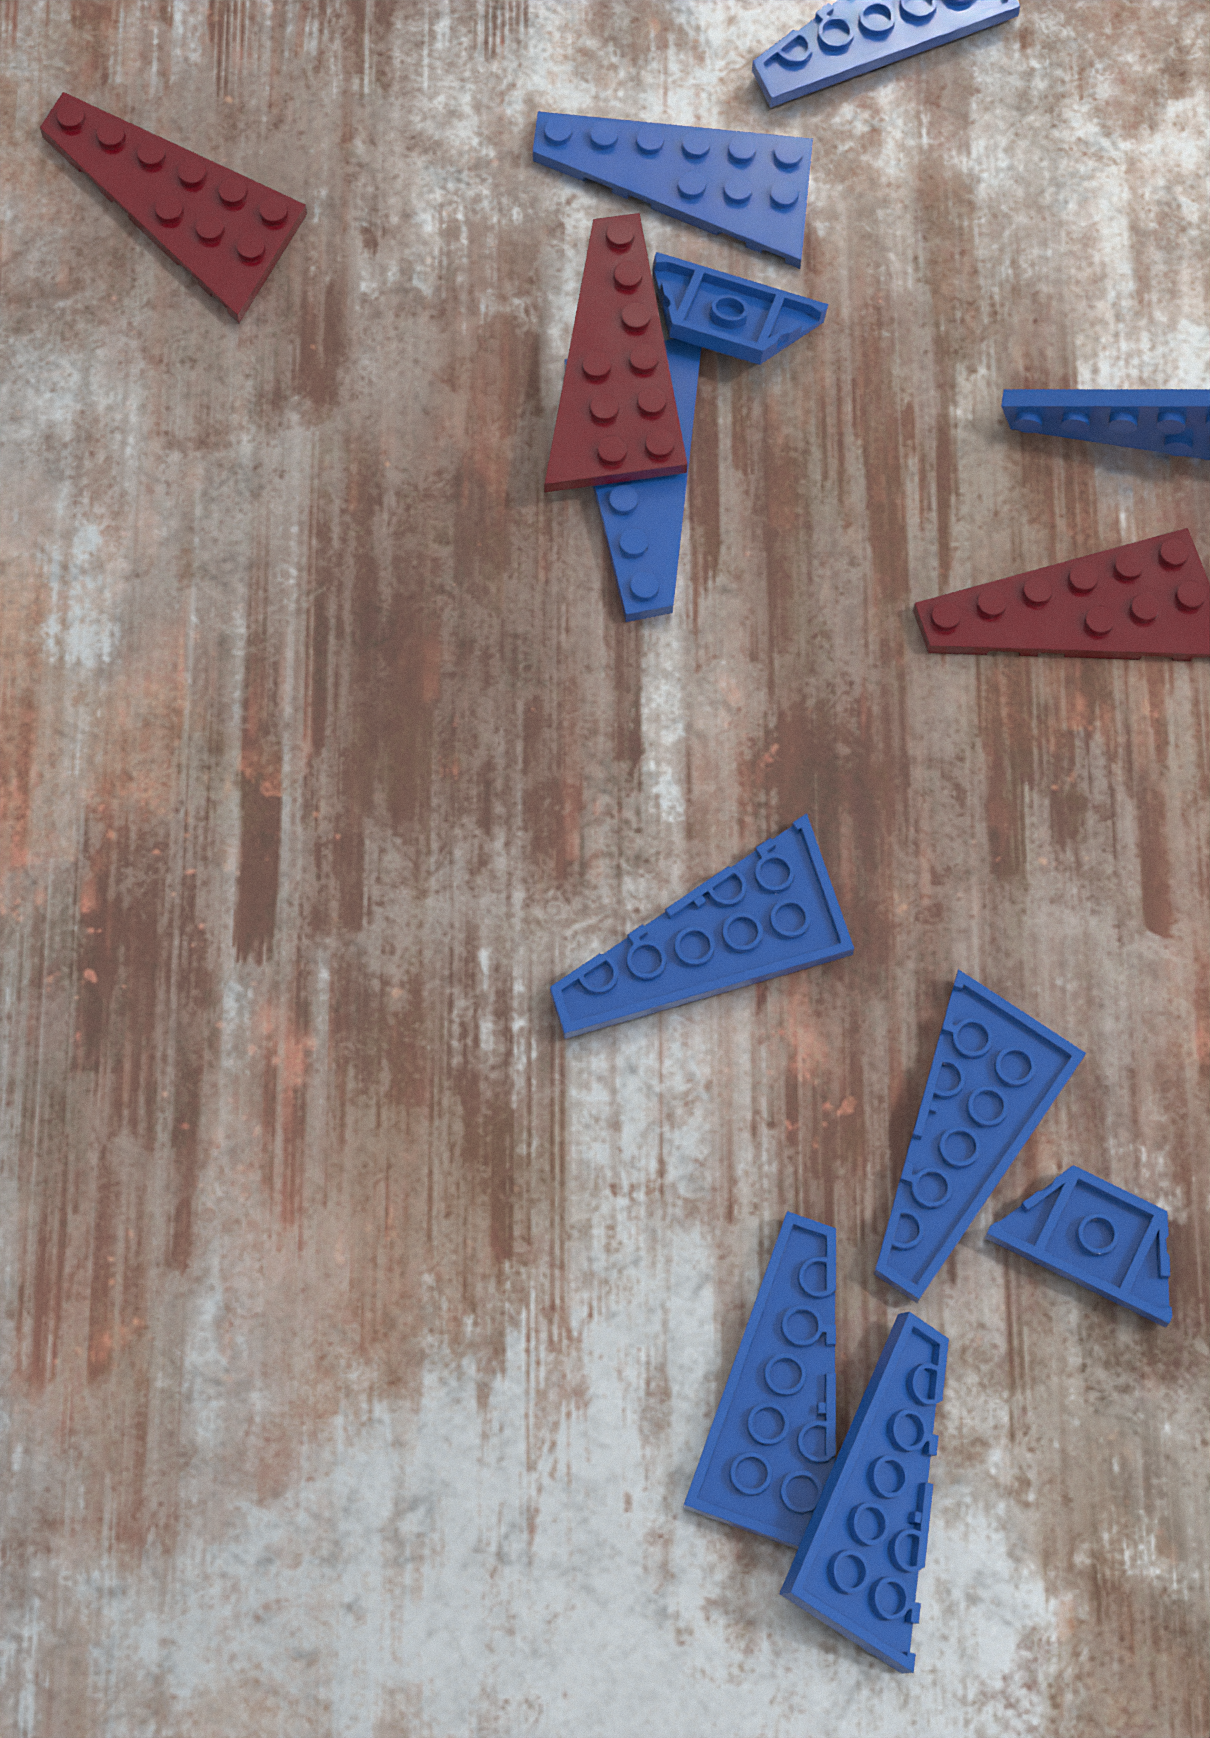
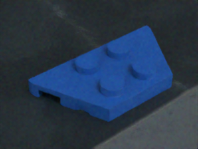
(730, 311)
(1095, 1240)

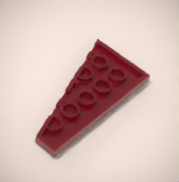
(193, 209)
(617, 388)
(1100, 606)

